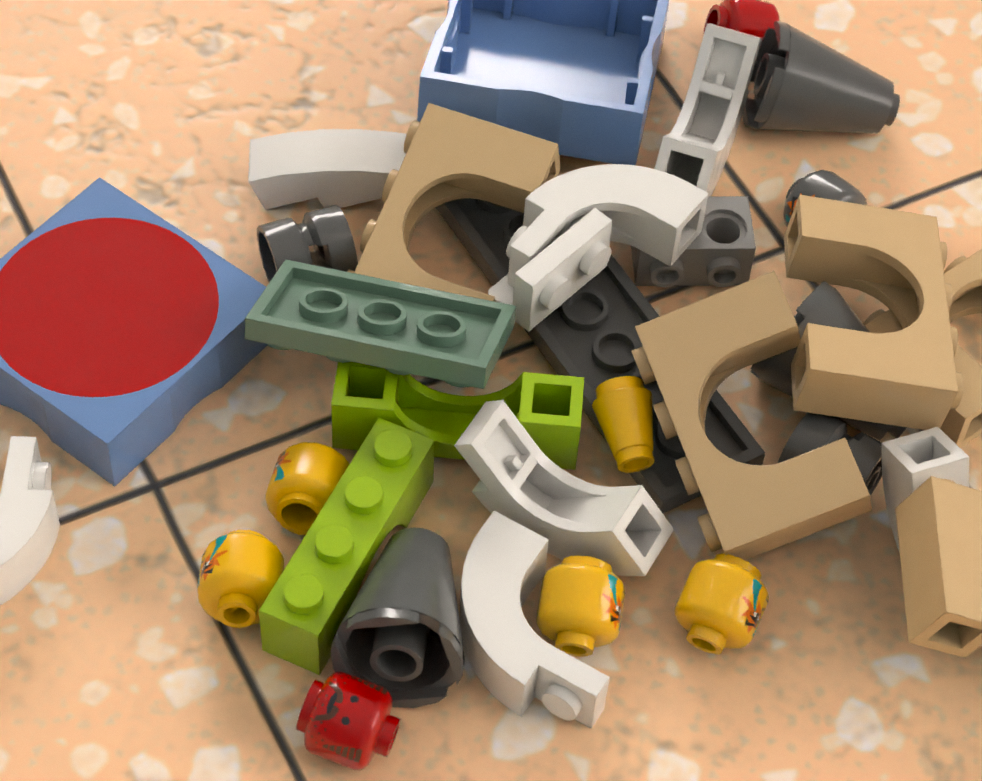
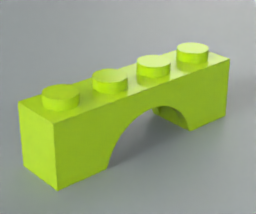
(543, 404)
(327, 569)

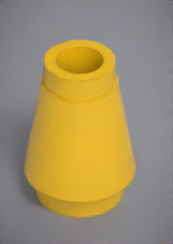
(626, 420)

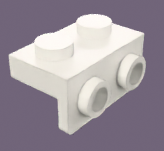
(557, 270)

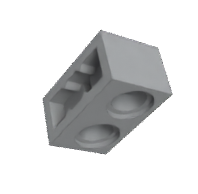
(718, 255)

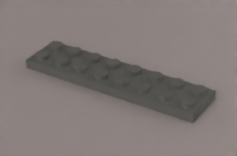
(595, 340)

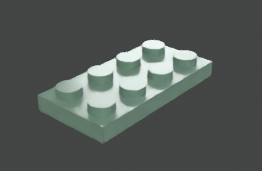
(381, 324)

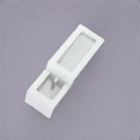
(323, 164)

